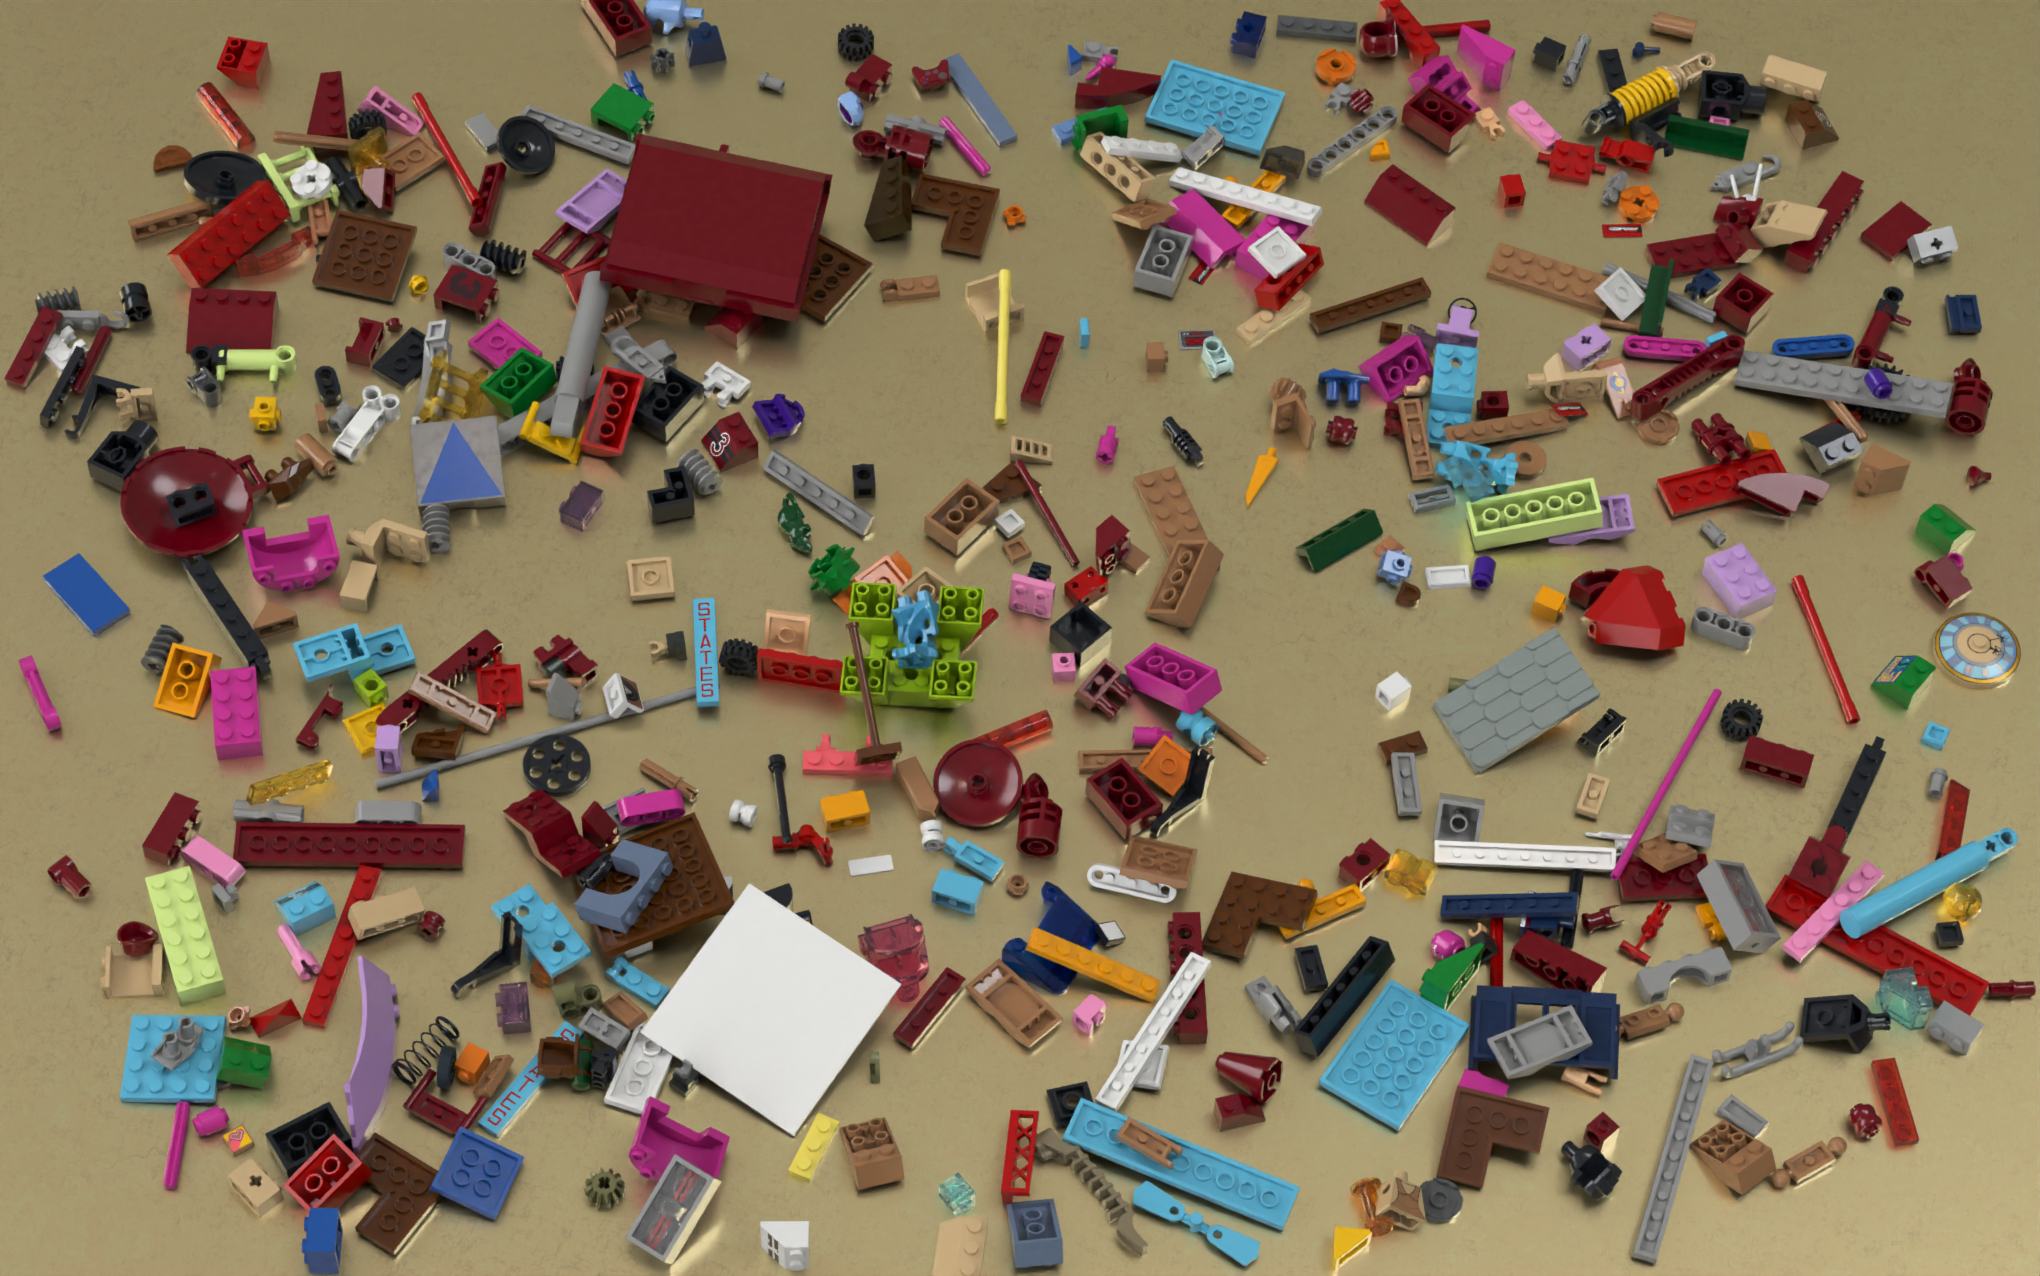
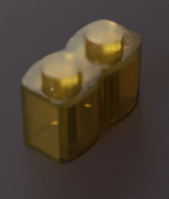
(1411, 872)

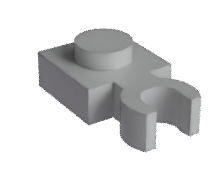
(1094, 51)
(1339, 97)
(1614, 186)

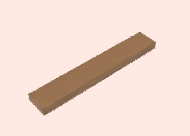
(1096, 760)

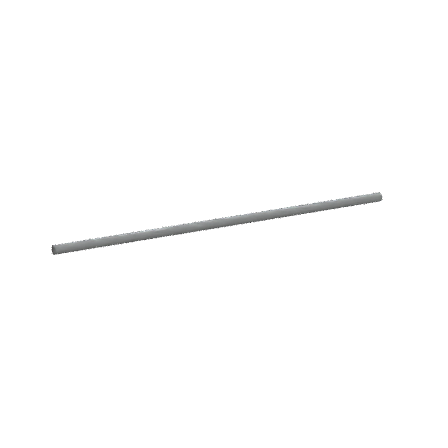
(530, 739)

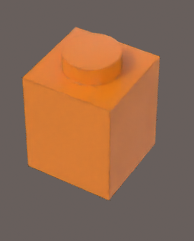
(472, 1064)

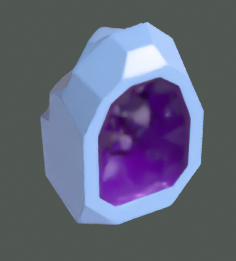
(851, 108)

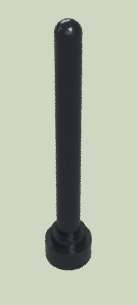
(777, 765)

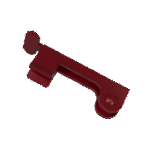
(328, 706)

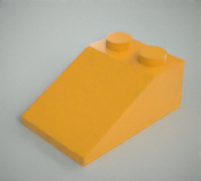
(186, 680)

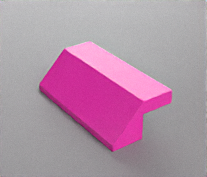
(1210, 231)

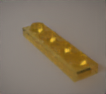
(289, 782)

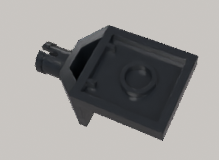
(1841, 1018)

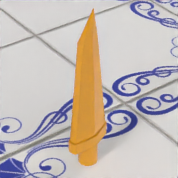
(1263, 469)

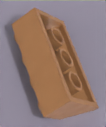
(1184, 582)

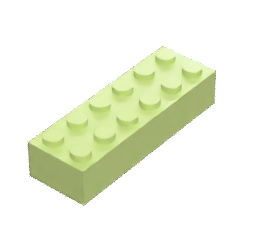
(1534, 514)
(185, 935)

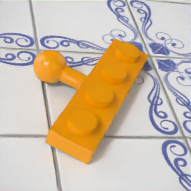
(1268, 181)
(1328, 907)

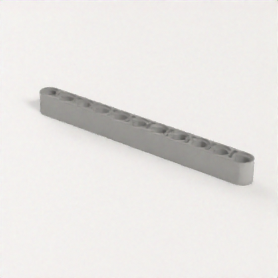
(510, 429)

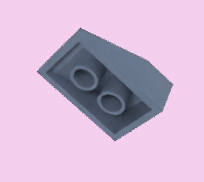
(1035, 1233)

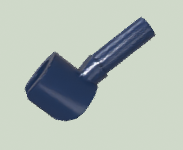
(1639, 50)

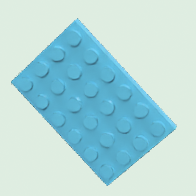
(1194, 96)
(1394, 1054)

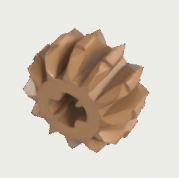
(1285, 387)

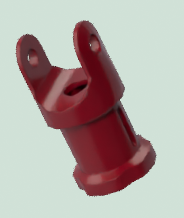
(1599, 919)

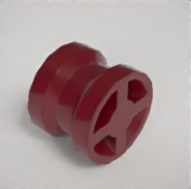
(431, 925)

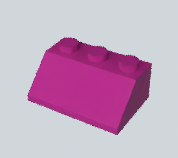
(1397, 367)

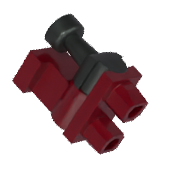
(565, 657)

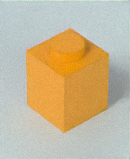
(1549, 604)

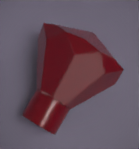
(1976, 475)

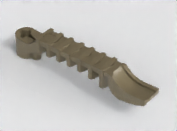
(1050, 1146)

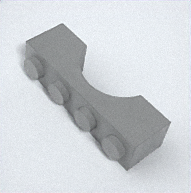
(1708, 966)

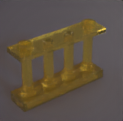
(472, 397)

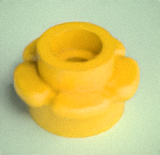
(418, 284)

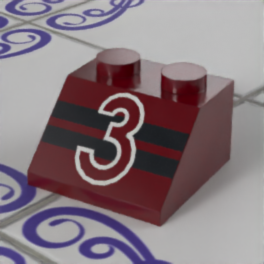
(730, 442)

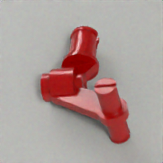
(806, 836)
(1649, 930)

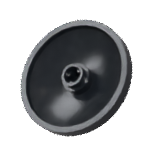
(221, 175)

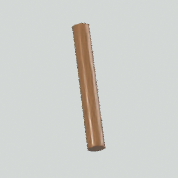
(1623, 325)
(543, 683)

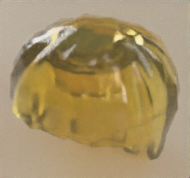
(1963, 901)

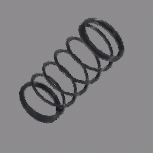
(449, 1034)

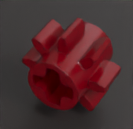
(1361, 100)

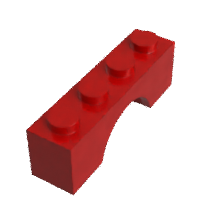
(1419, 42)

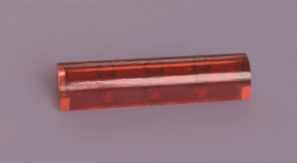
(224, 115)
(1021, 729)

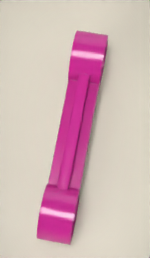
(40, 694)

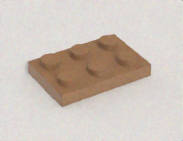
(412, 160)
(1144, 213)

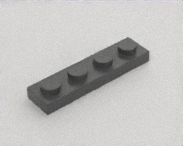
(1316, 28)

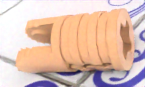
(1579, 1076)

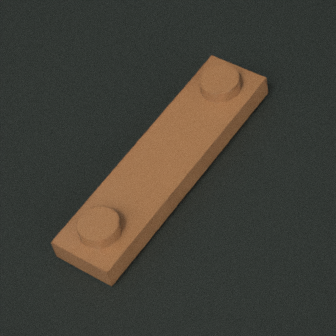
(1416, 439)
(452, 702)

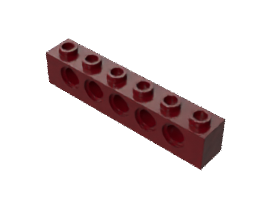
(1188, 925)

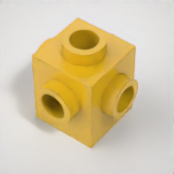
(265, 413)

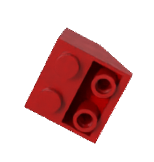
(244, 61)

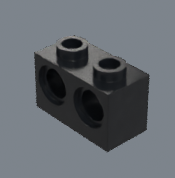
(193, 509)

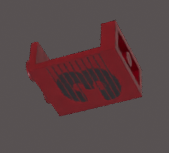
(467, 291)

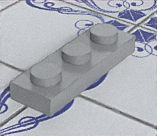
(1406, 784)

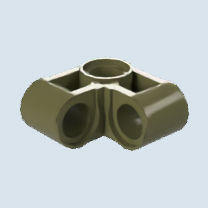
(573, 1000)

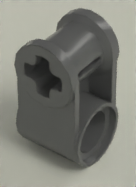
(205, 387)

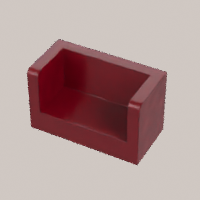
(366, 343)

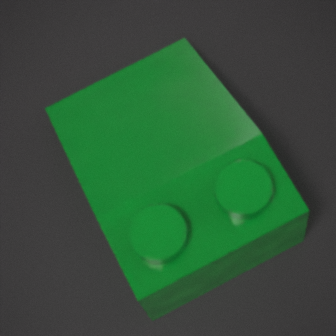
(1450, 976)

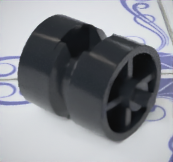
(135, 302)

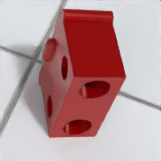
(1086, 586)

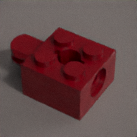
(1822, 861)

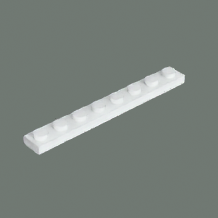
(1246, 196)
(1524, 856)
(1153, 1032)

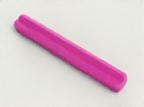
(965, 146)
(176, 1145)

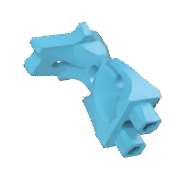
(1502, 469)

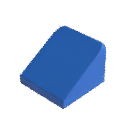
(1074, 61)
(430, 787)

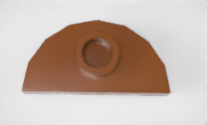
(171, 156)

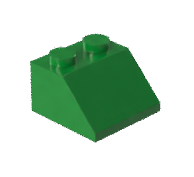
(1944, 528)
(243, 1062)

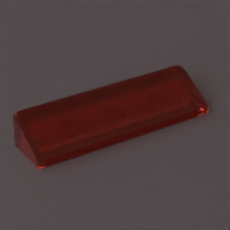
(1952, 819)

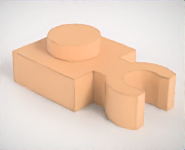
(1488, 121)

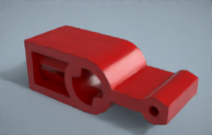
(1629, 154)

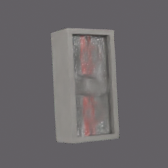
(1738, 906)
(673, 1209)

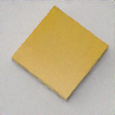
(364, 729)

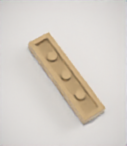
(1269, 319)

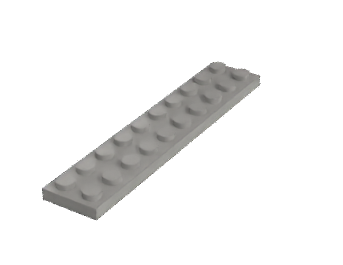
(1841, 384)

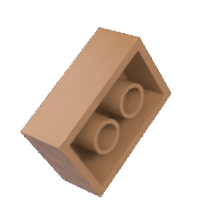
(961, 516)

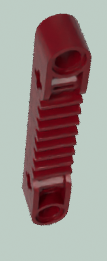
(1664, 389)
(474, 654)

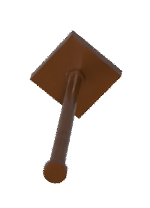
(876, 752)

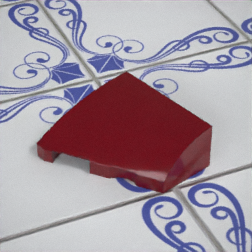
(1729, 203)

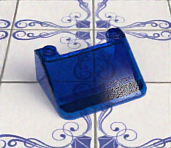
(1063, 920)

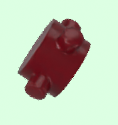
(393, 324)

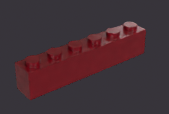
(1838, 202)

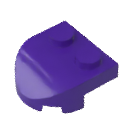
(779, 415)

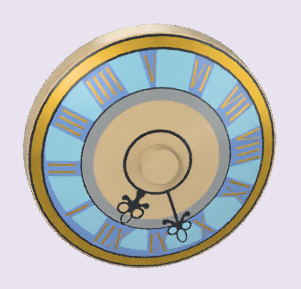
(1976, 650)

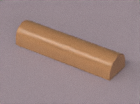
(169, 219)

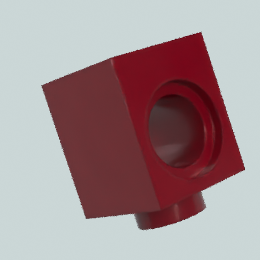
(1493, 405)
(1601, 1132)

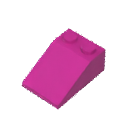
(1486, 57)

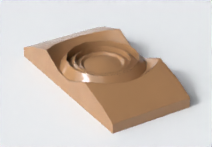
(1013, 1003)

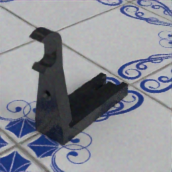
(1644, 126)
(98, 386)
(1192, 792)
(500, 961)

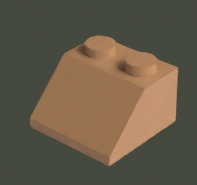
(1881, 471)

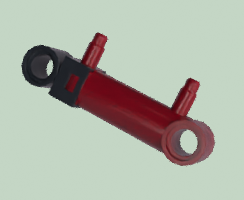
(1880, 323)

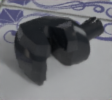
(1591, 1170)

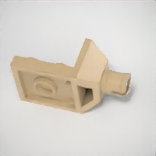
(1570, 386)
(393, 538)

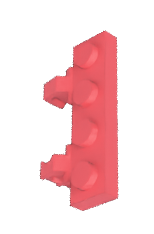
(832, 762)

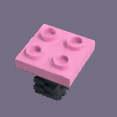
(1033, 592)

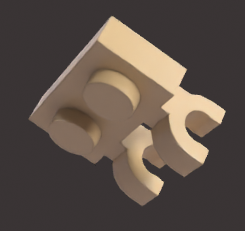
(143, 404)

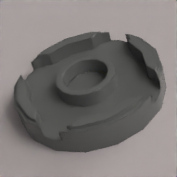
(1441, 1200)

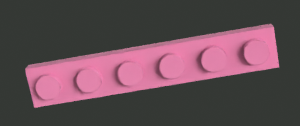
(1827, 916)

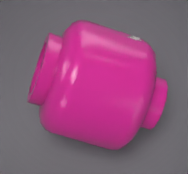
(1447, 944)

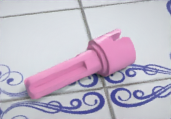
(303, 960)

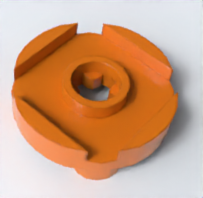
(1332, 75)
(1643, 195)

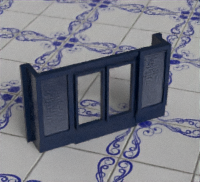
(1496, 1008)

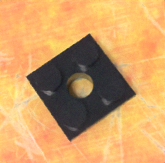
(1059, 1096)

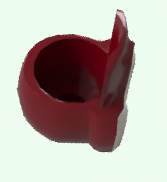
(1379, 37)

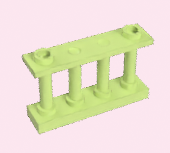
(286, 192)

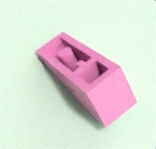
(395, 114)

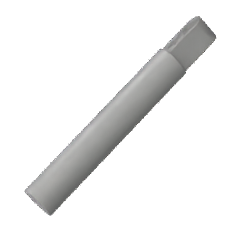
(580, 354)

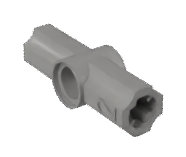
(919, 124)
(268, 812)

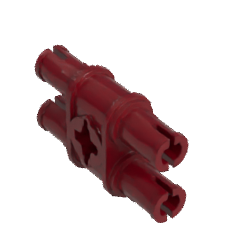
(1721, 439)

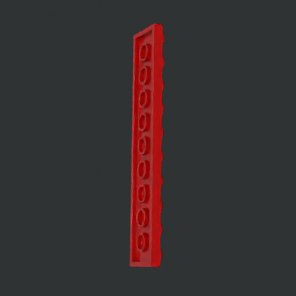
(1882, 949)

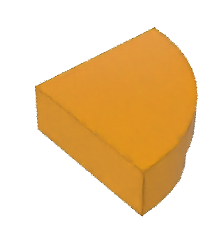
(1380, 150)

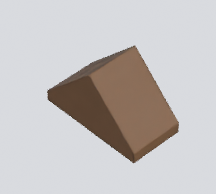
(274, 621)

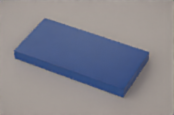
(86, 594)

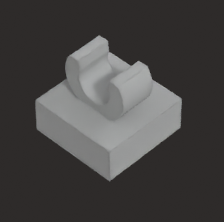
(225, 897)

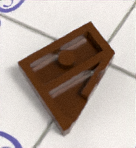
(1008, 484)
(439, 743)

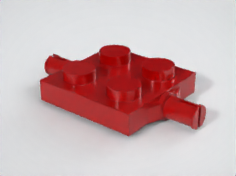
(1572, 162)
(500, 686)

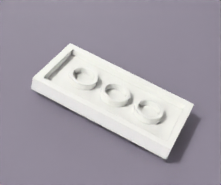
(639, 1073)

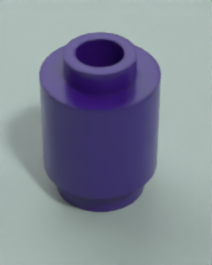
(1878, 383)
(1483, 572)

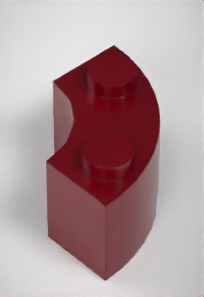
(1590, 586)

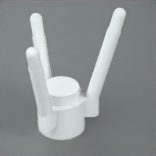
(1749, 197)
(1621, 840)

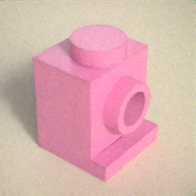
(1089, 1013)

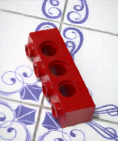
(1276, 292)

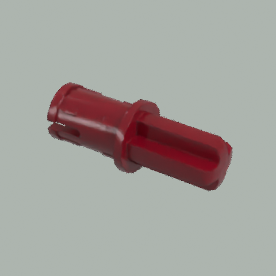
(2012, 988)

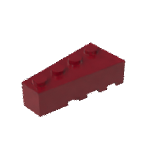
(329, 109)
(1557, 965)

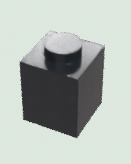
(1549, 53)

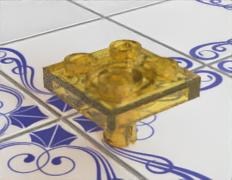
(368, 150)

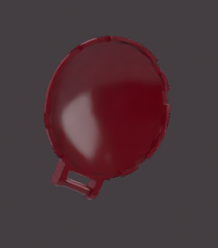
(177, 468)

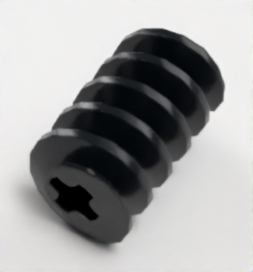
(503, 257)

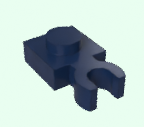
(1703, 282)

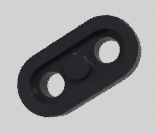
(329, 386)

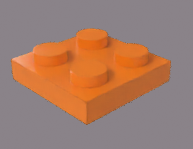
(1166, 766)

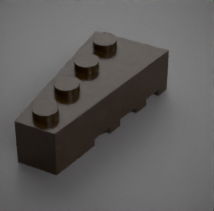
(891, 202)

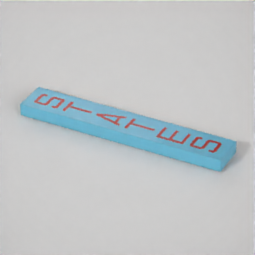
(705, 652)
(521, 1089)

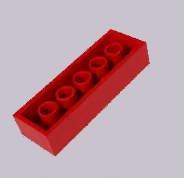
(229, 234)

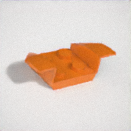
(886, 570)

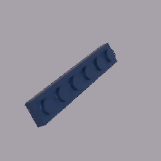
(1510, 905)

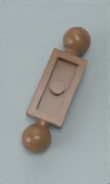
(1649, 1020)
(1809, 1162)

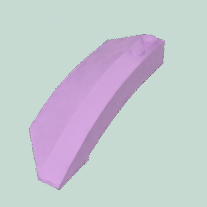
(372, 1070)

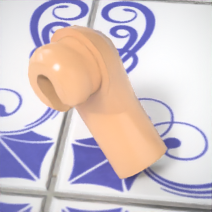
(1420, 389)

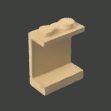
(984, 301)
(134, 976)

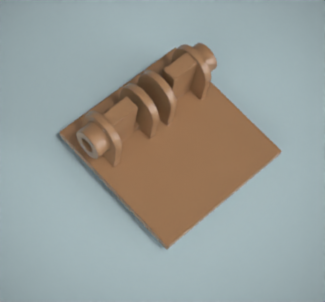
(619, 311)

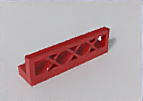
(1014, 1152)

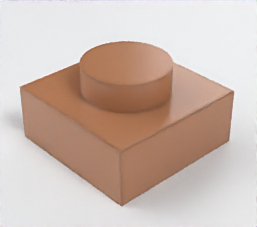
(1388, 544)

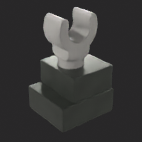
(685, 1079)

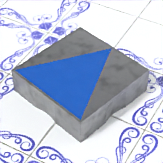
(458, 463)

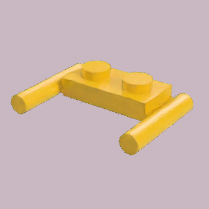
(539, 434)

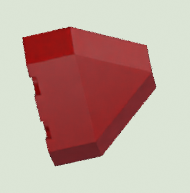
(1636, 612)

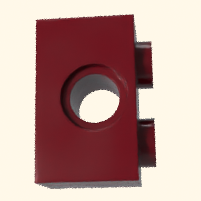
(1369, 853)

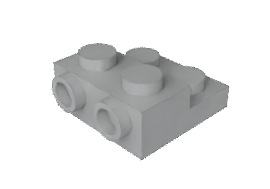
(1690, 825)

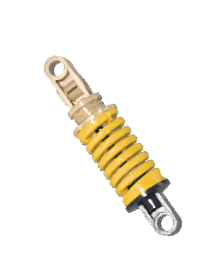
(1646, 93)

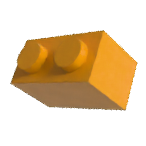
(844, 811)

